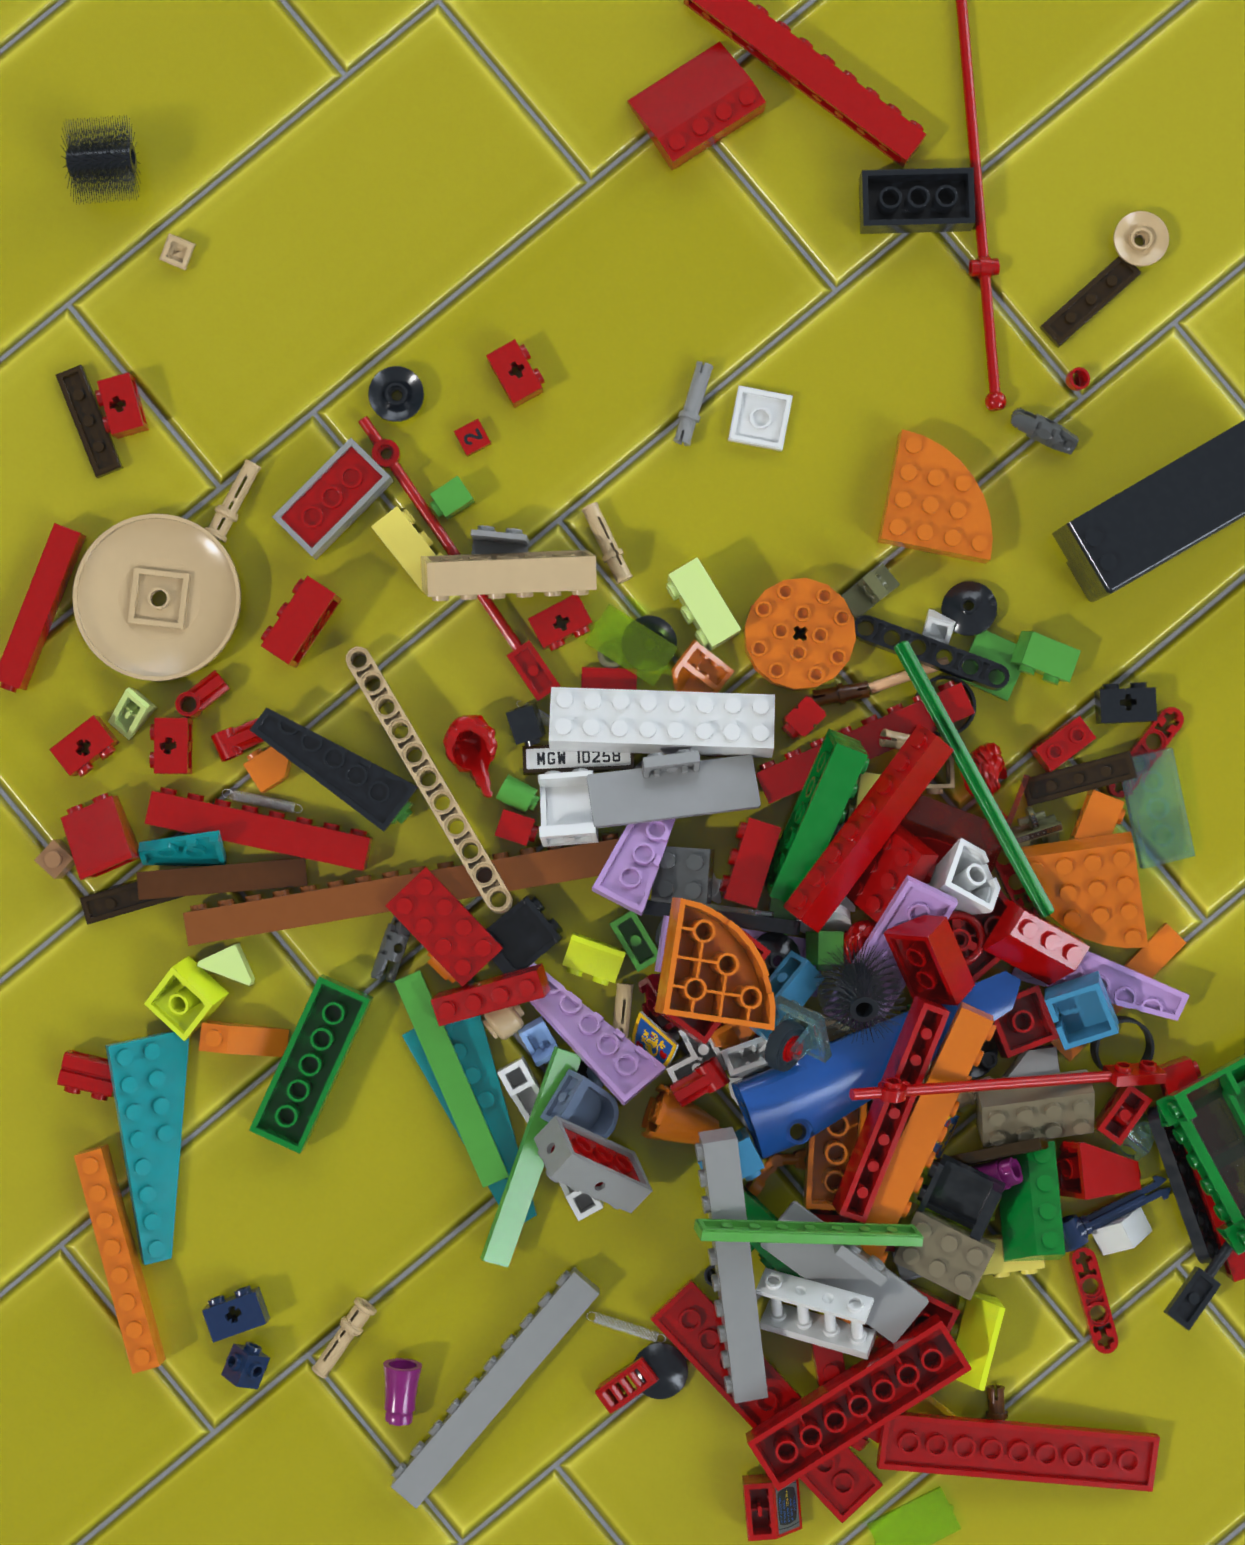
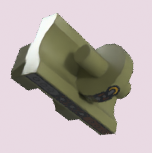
(1036, 826)

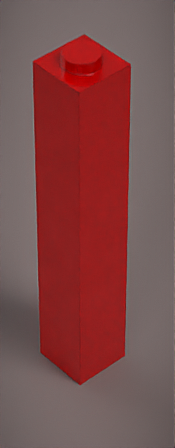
(39, 607)

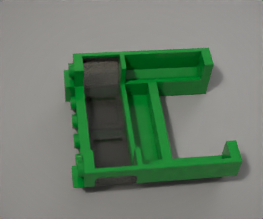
(1211, 1126)

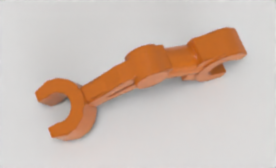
(796, 1159)

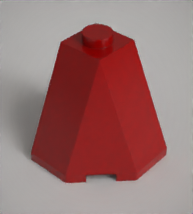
(1094, 1172)

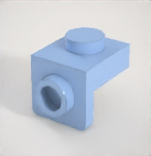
(538, 1040)

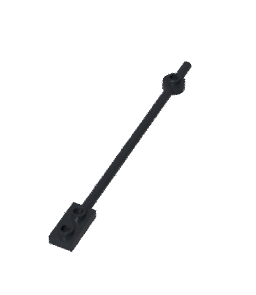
(1197, 1291)

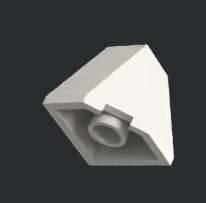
(967, 877)

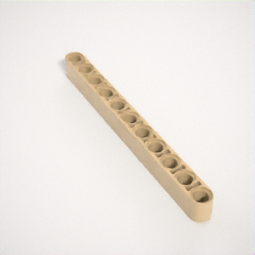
(422, 767)

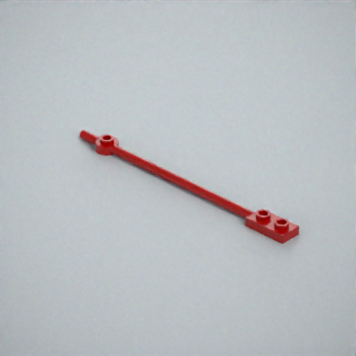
(524, 656)
(1119, 1074)

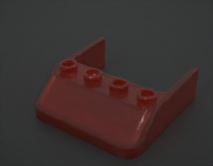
(949, 824)

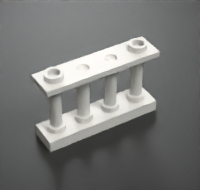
(811, 1326)

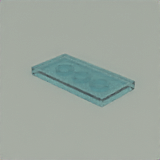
(1157, 810)

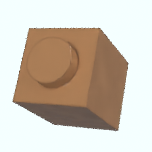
(56, 859)

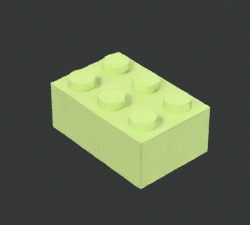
(702, 604)

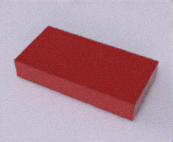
(608, 678)

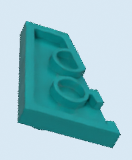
(185, 850)

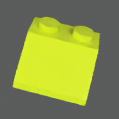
(593, 958)
(186, 998)

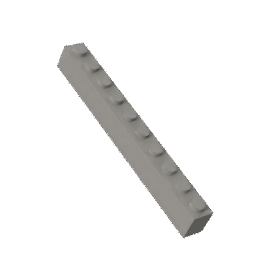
(733, 1267)
(495, 1387)

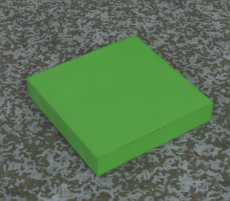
(997, 650)

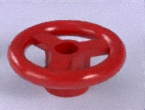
(956, 918)

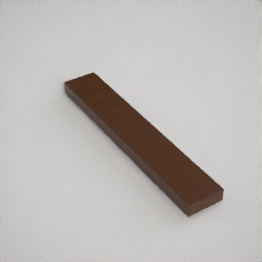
(222, 878)

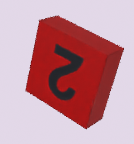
(472, 437)

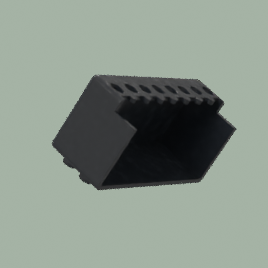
(1157, 516)

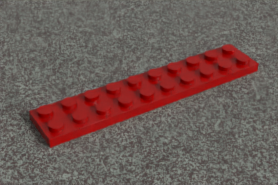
(691, 1325)
(1019, 1451)

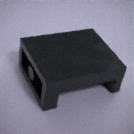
(524, 935)
(961, 1194)

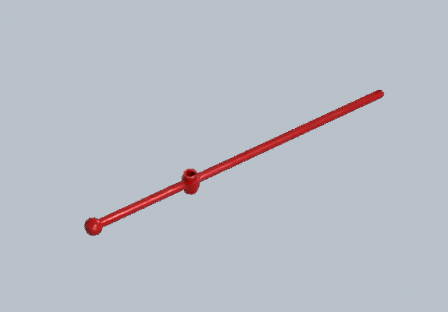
(984, 266)

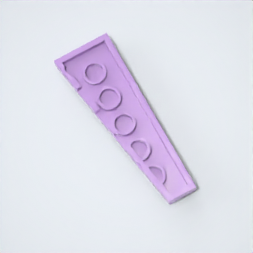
(634, 865)
(1125, 987)
(605, 1050)

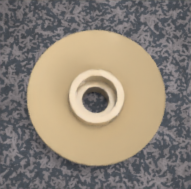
(1150, 230)

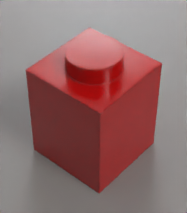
(516, 827)

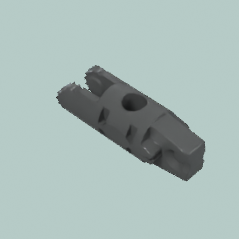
(1044, 431)
(391, 949)

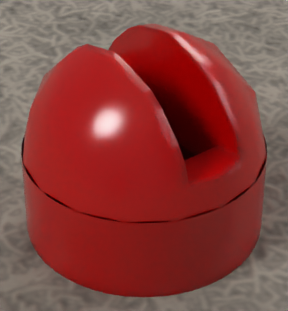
(1081, 378)

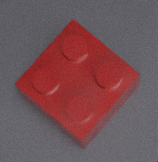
(1025, 1025)

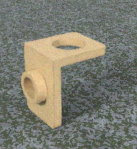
(938, 788)

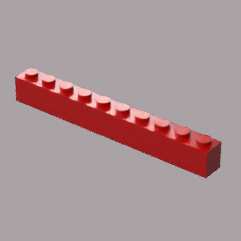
(814, 75)

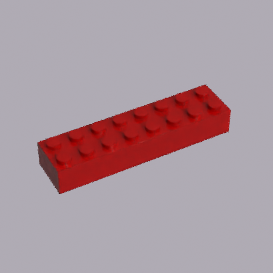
(857, 1402)

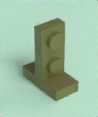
(870, 590)

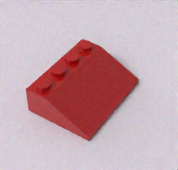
(697, 105)

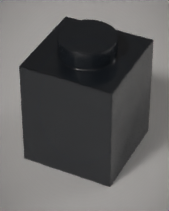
(526, 724)

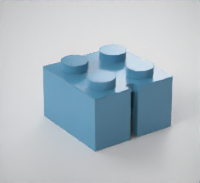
(1083, 1009)

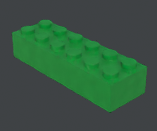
(816, 812)
(311, 1063)

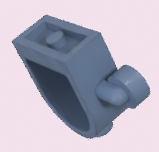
(584, 1103)

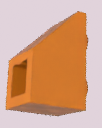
(267, 768)

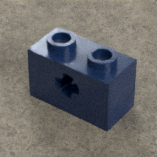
(223, 1324)

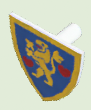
(654, 1040)

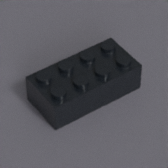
(916, 200)

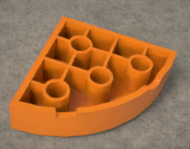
(934, 503)
(1093, 887)
(713, 970)

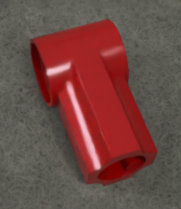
(204, 693)
(234, 741)
(705, 1079)

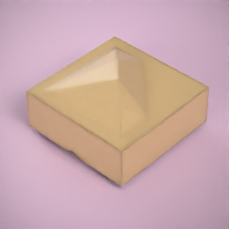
(177, 251)

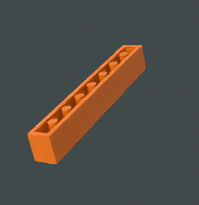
(120, 1258)

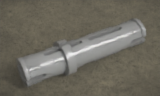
(690, 414)

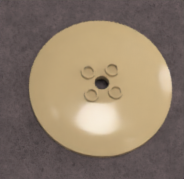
(117, 590)

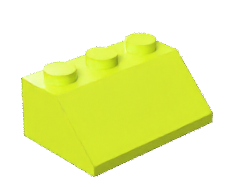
(977, 1335)

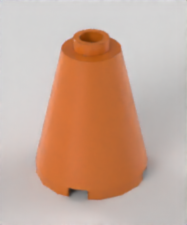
(671, 1122)

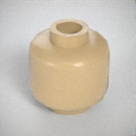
(504, 1022)

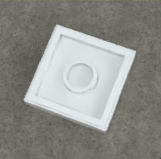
(760, 418)

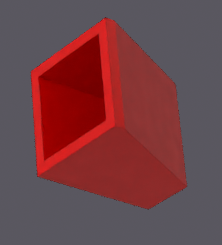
(99, 836)

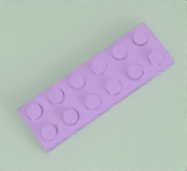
(909, 902)

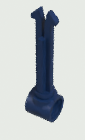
(1078, 1228)

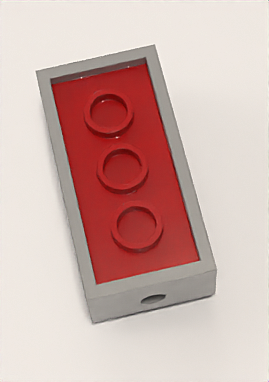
(333, 498)
(592, 1164)

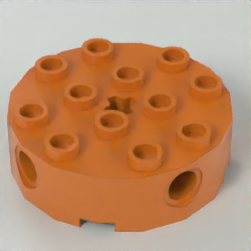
(827, 635)

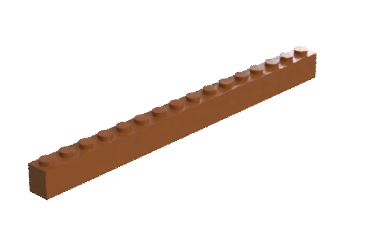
(371, 896)

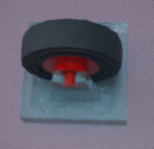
(796, 1035)

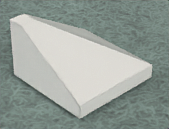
(938, 626)

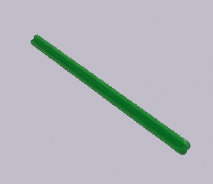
(974, 779)

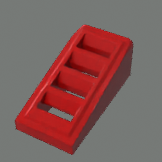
(611, 1394)

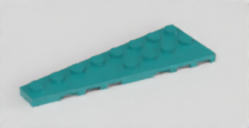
(477, 1061)
(149, 1103)

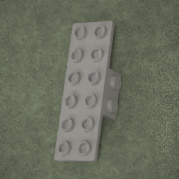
(673, 789)
(853, 1270)

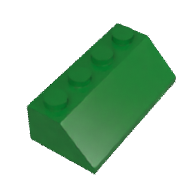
(1032, 1210)

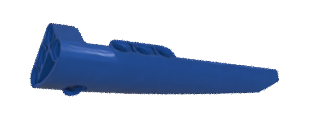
(818, 1092)

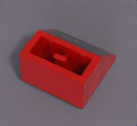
(768, 1511)

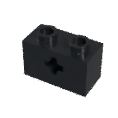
(1142, 707)

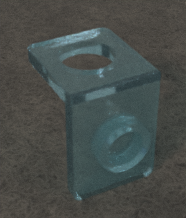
(1139, 1139)

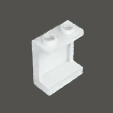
(566, 809)

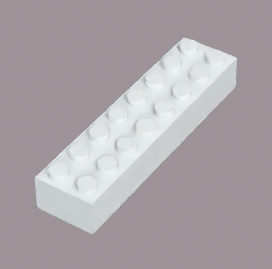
(661, 722)

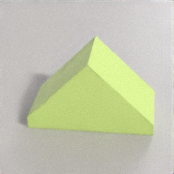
(131, 712)
(230, 963)

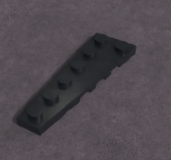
(350, 777)

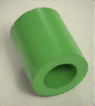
(518, 794)

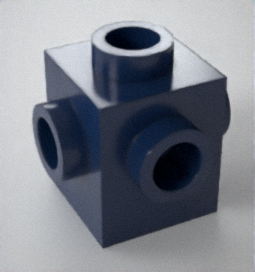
(245, 1365)

